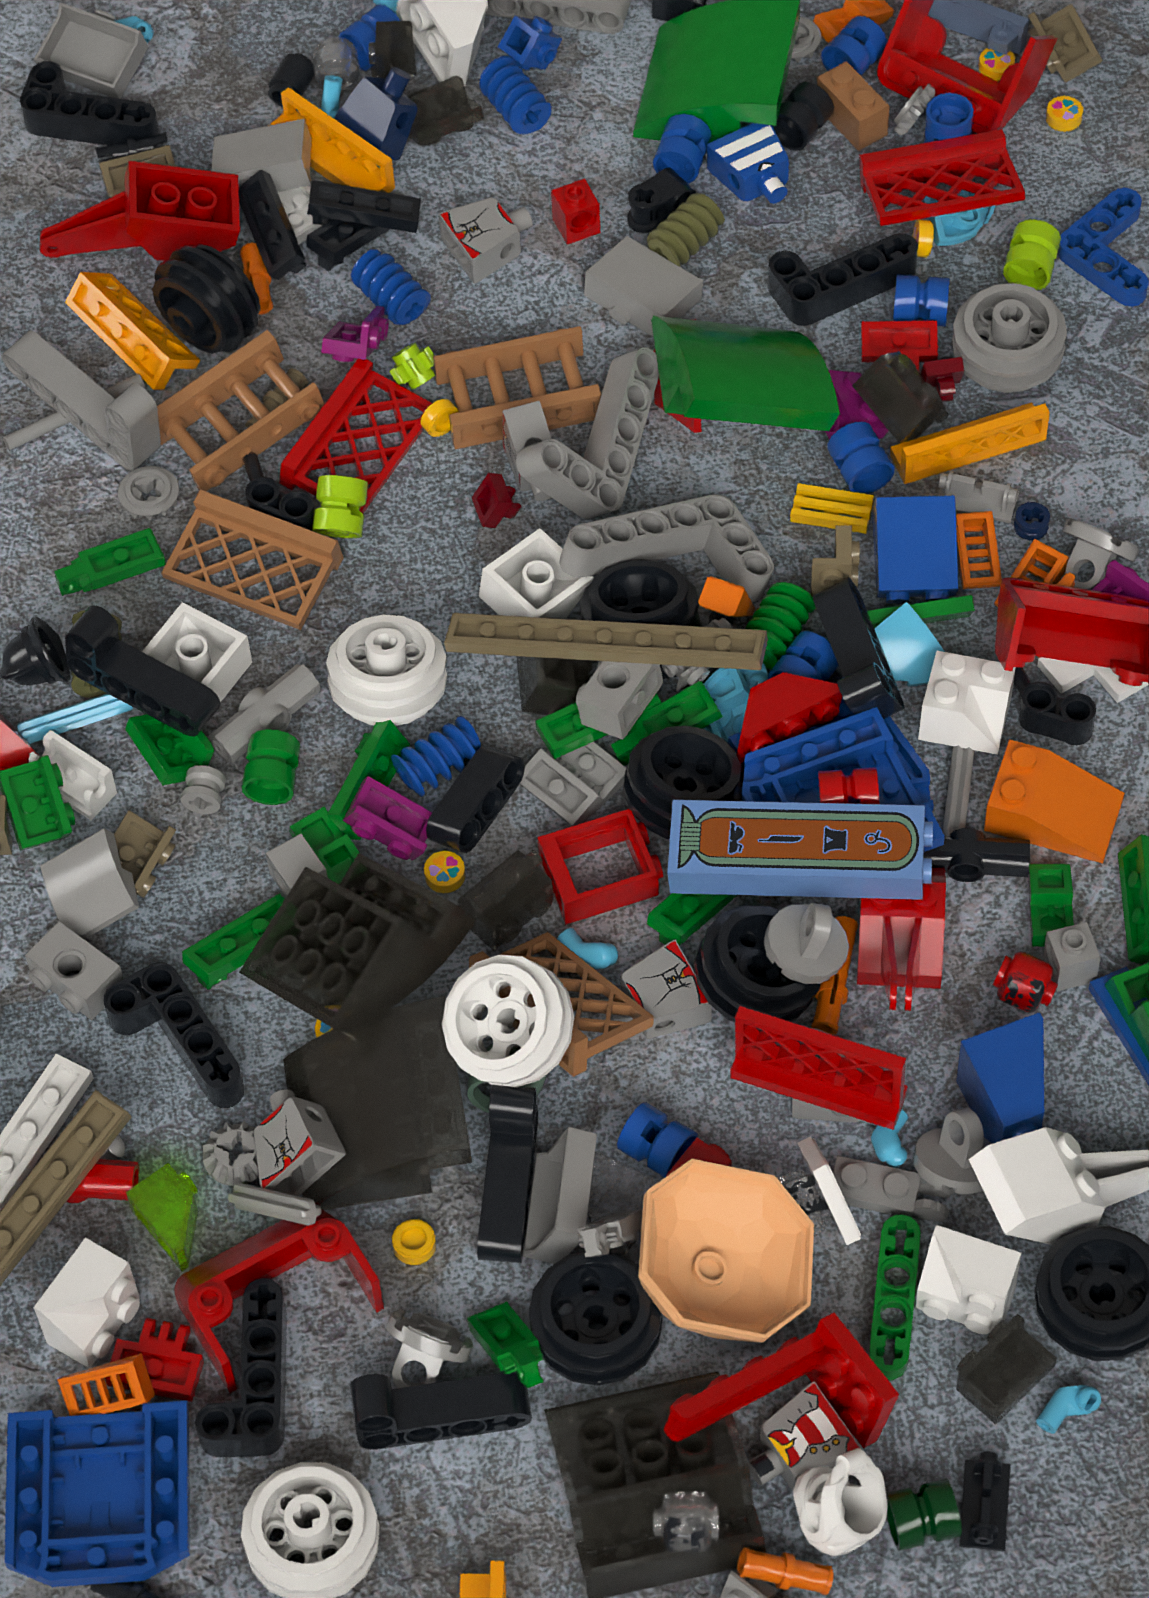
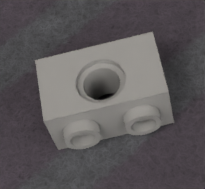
(617, 696)
(65, 952)

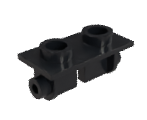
(985, 1503)

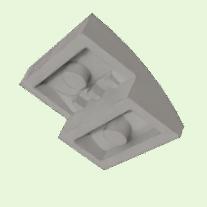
(575, 782)
(90, 885)

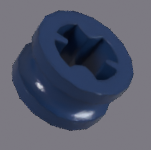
(1036, 529)

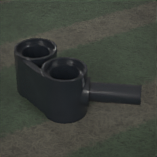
(265, 496)
(1057, 713)

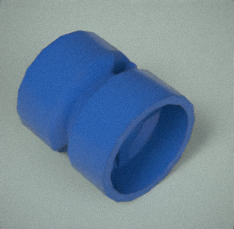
(364, 31)
(858, 43)
(948, 117)
(683, 146)
(921, 299)
(860, 458)
(807, 656)
(653, 1138)

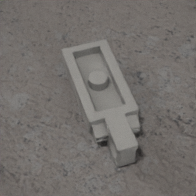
(609, 1232)

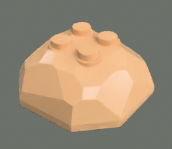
(725, 1252)

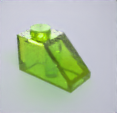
(167, 1211)

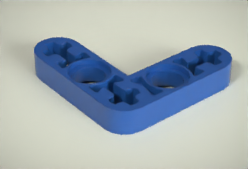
(1095, 248)

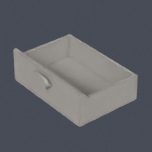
(93, 50)
(276, 149)
(641, 284)
(559, 1196)

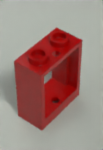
(589, 837)

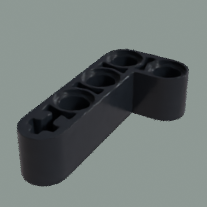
(79, 116)
(831, 288)
(865, 670)
(135, 677)
(185, 1036)
(508, 1173)
(255, 1368)
(436, 1410)

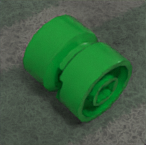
(271, 767)

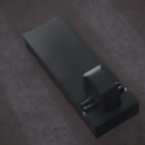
(362, 206)
(270, 226)
(340, 239)

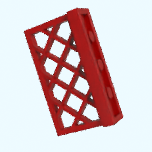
(938, 163)
(335, 415)
(824, 1082)

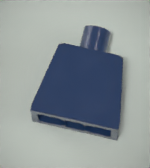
(381, 112)

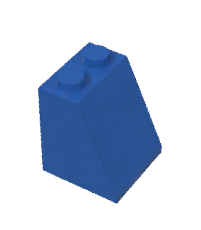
(915, 548)
(1005, 1077)

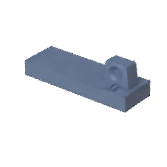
(985, 22)

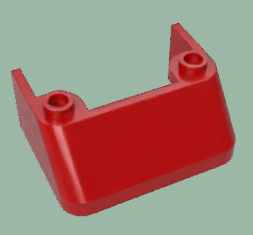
(915, 59)
(1072, 627)
(209, 1289)

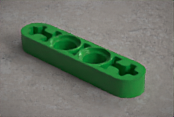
(894, 1296)

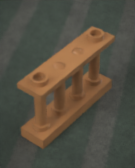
(219, 384)
(560, 409)

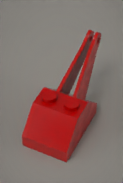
(157, 211)
(903, 941)

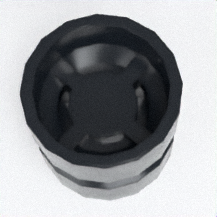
(802, 114)

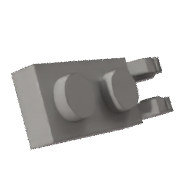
(888, 1190)

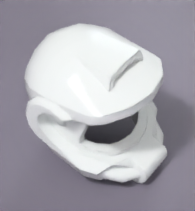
(839, 1514)

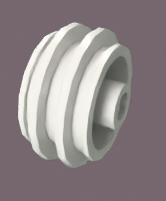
(386, 670)
(542, 1029)
(285, 1504)

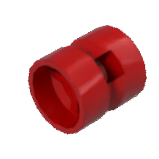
(856, 788)

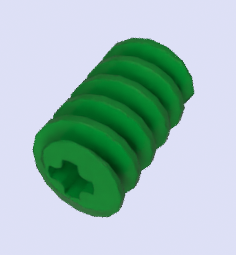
(782, 617)

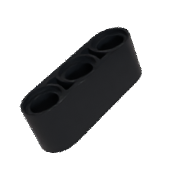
(475, 799)

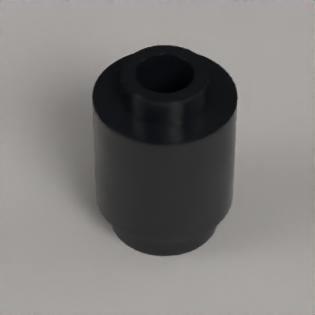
(293, 72)

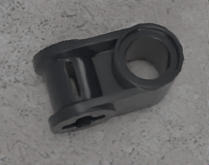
(656, 199)

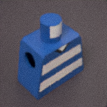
(750, 163)

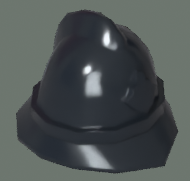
(35, 656)

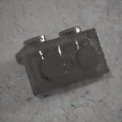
(392, 48)
(443, 110)
(1003, 1369)

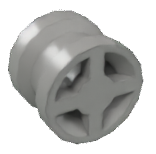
(203, 789)

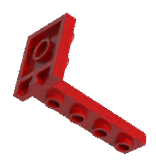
(826, 1356)

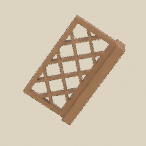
(259, 529)
(614, 1032)

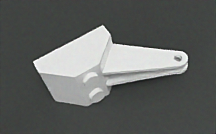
(446, 33)
(1049, 1188)

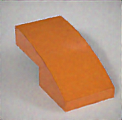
(834, 21)

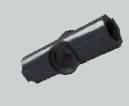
(970, 856)

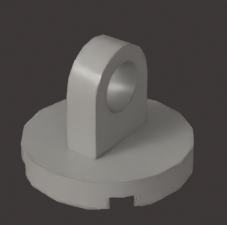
(1095, 547)
(806, 943)
(945, 1152)
(425, 1341)

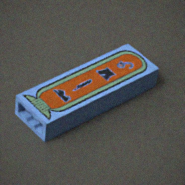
(799, 849)

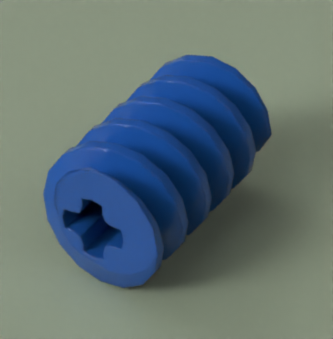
(514, 95)
(390, 287)
(437, 755)

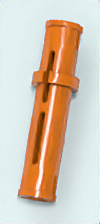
(828, 1006)

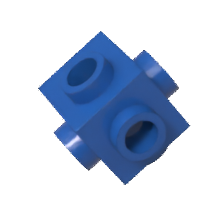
(530, 42)

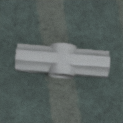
(265, 710)

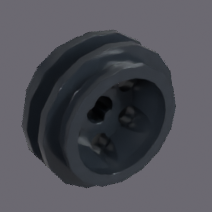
(206, 298)
(641, 594)
(679, 766)
(752, 978)
(1082, 1324)
(602, 1353)

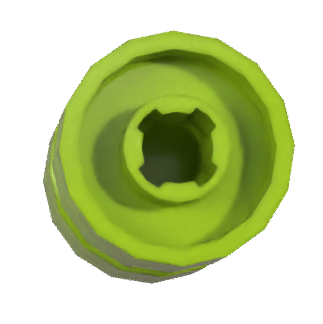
(1032, 254)
(340, 506)

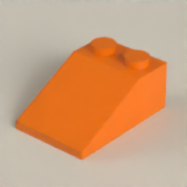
(1052, 803)

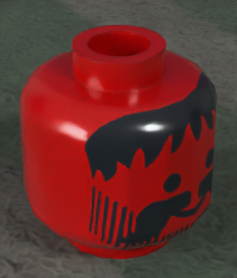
(1025, 982)

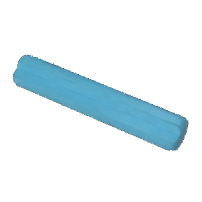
(72, 717)

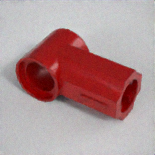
(107, 1181)

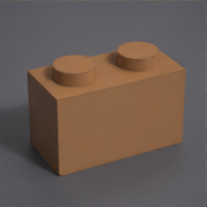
(857, 107)

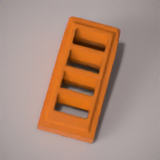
(973, 523)
(1045, 555)
(725, 598)
(136, 1376)

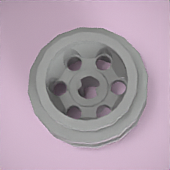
(1023, 337)

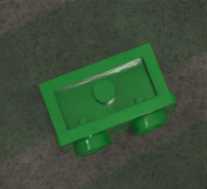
(167, 749)
(36, 803)

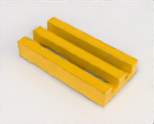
(832, 503)

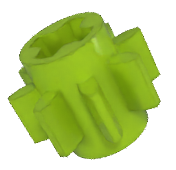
(413, 365)

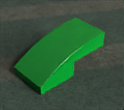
(327, 842)
(1049, 900)

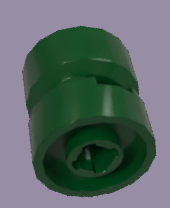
(923, 1514)

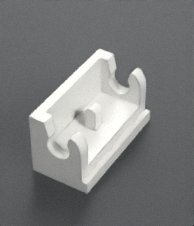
(86, 781)

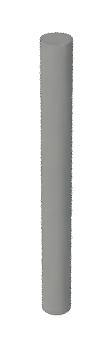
(56, 420)

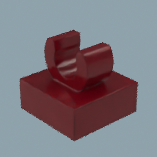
(943, 375)
(494, 501)

